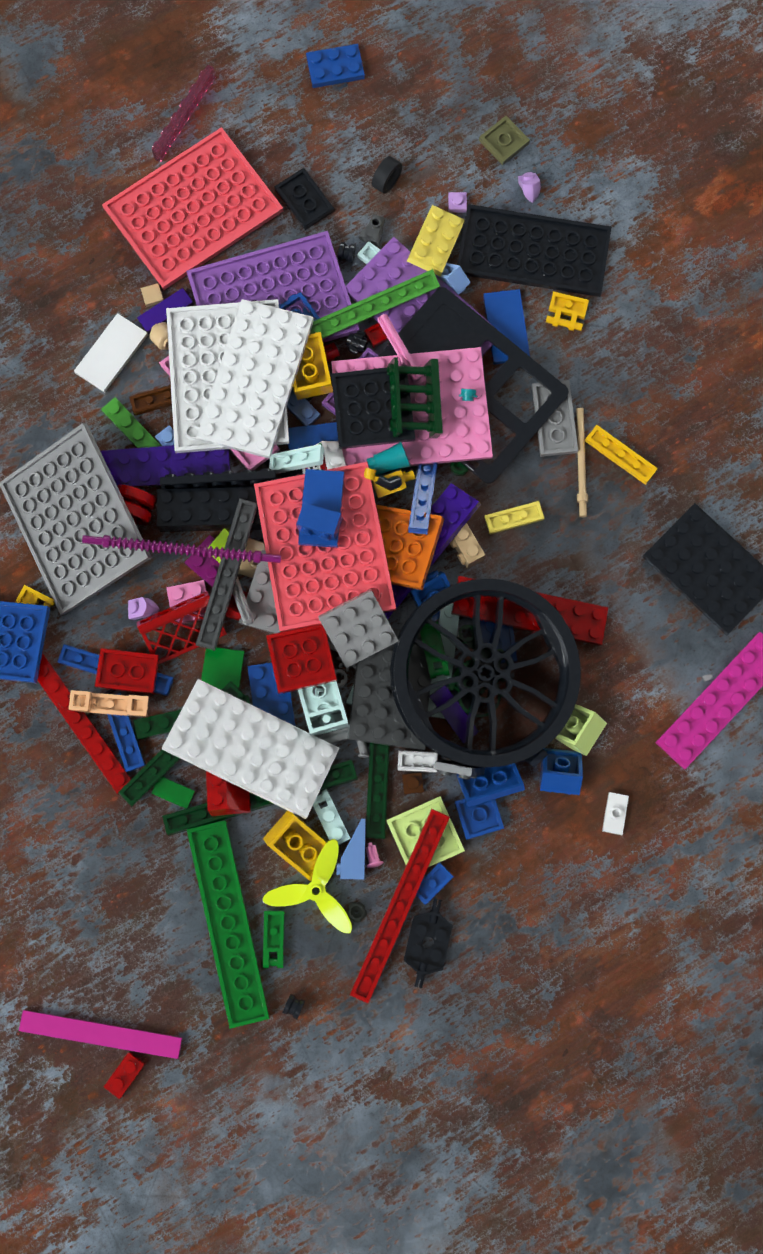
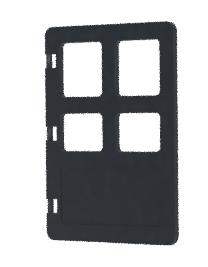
(451, 325)

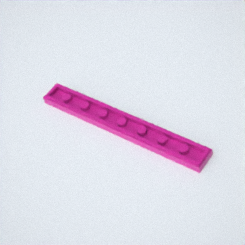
(100, 1034)

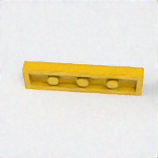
(621, 454)

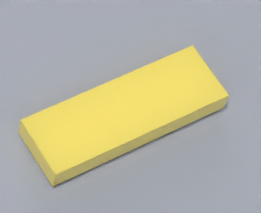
(514, 517)

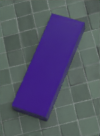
(158, 313)
(454, 714)

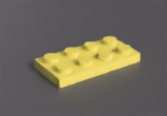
(436, 240)

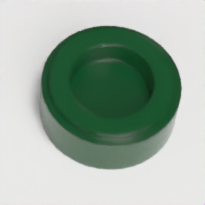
(458, 469)

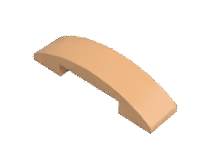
(108, 703)

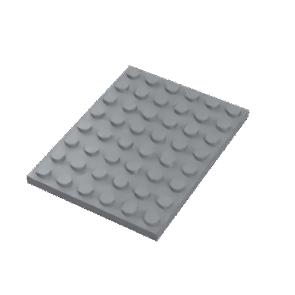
(58, 501)

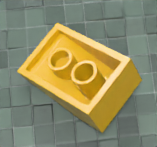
(313, 373)
(295, 843)

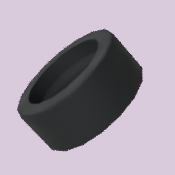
(387, 174)

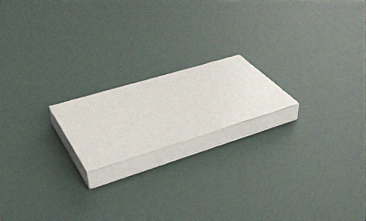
(111, 353)

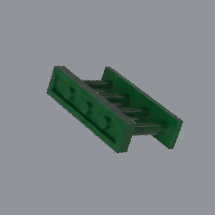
(431, 389)

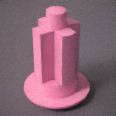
(373, 857)

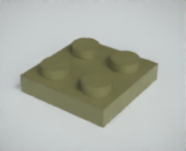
(504, 140)

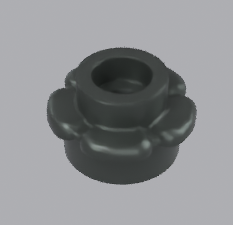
(356, 906)

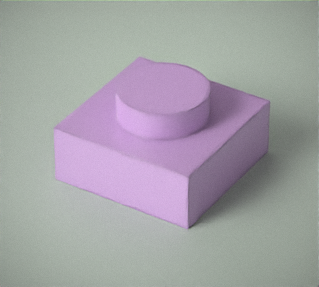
(457, 202)

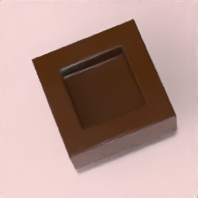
(412, 783)

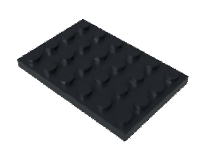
(709, 568)

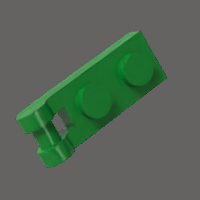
(433, 639)
(273, 938)

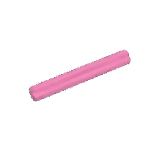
(397, 344)

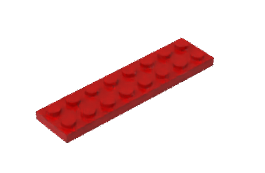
(583, 619)

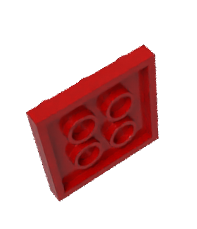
(301, 658)

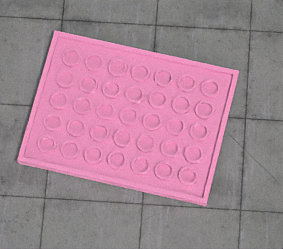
(463, 422)

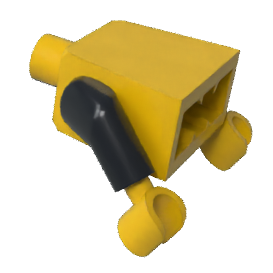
(390, 481)

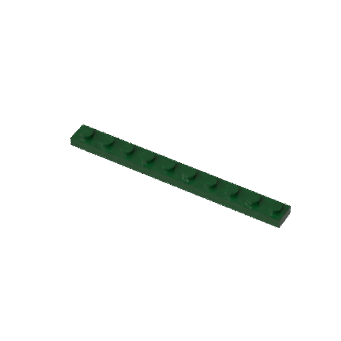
(199, 815)

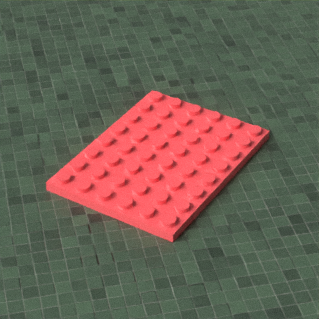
(192, 208)
(321, 578)

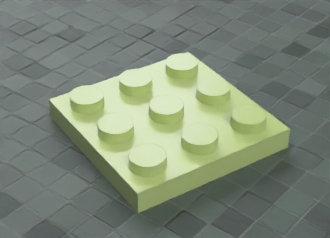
(408, 826)

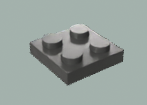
(450, 767)

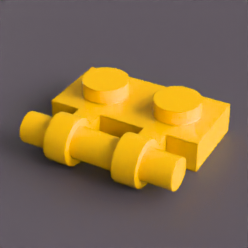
(569, 306)

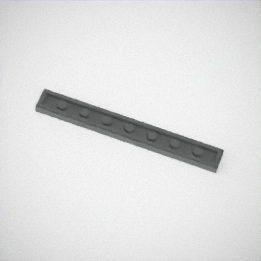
(226, 576)

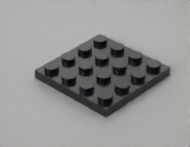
(365, 409)

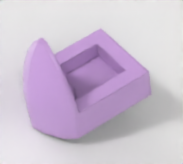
(530, 185)
(141, 608)

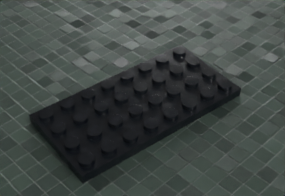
(534, 250)

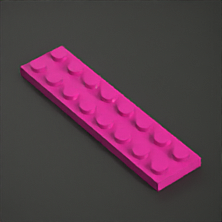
(715, 705)

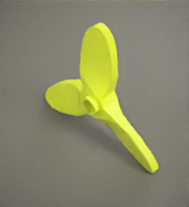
(298, 893)

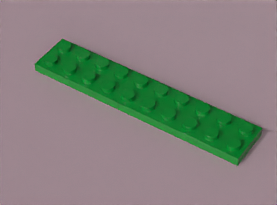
(228, 924)

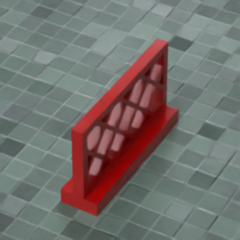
(170, 615)

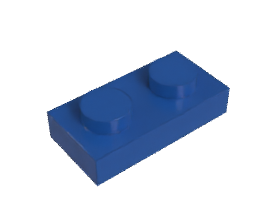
(433, 883)

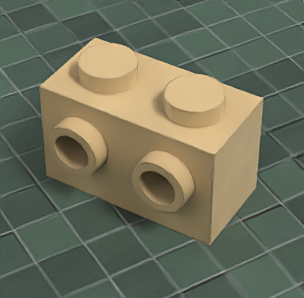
(468, 548)

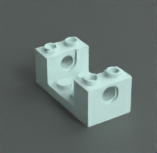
(323, 712)

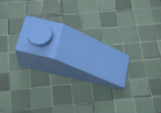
(353, 858)

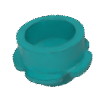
(468, 394)

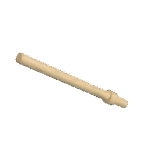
(582, 497)

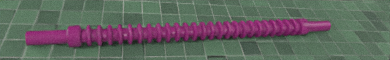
(106, 541)

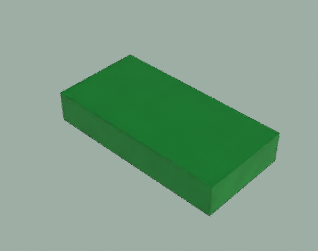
(173, 792)

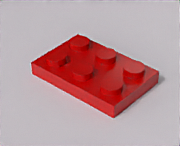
(127, 671)

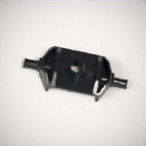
(430, 960)

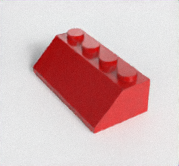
(225, 797)

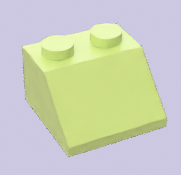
(581, 730)

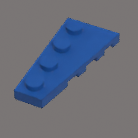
(311, 435)

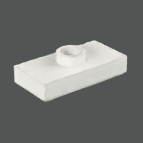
(417, 761)
(615, 813)

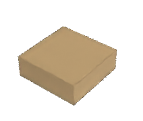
(152, 295)

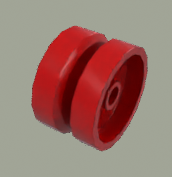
(138, 503)

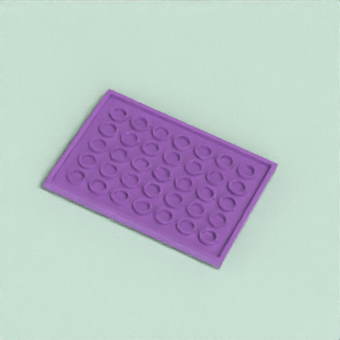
(277, 273)

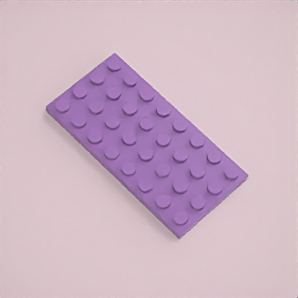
(387, 270)

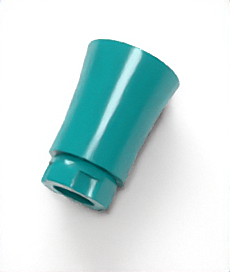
(389, 460)

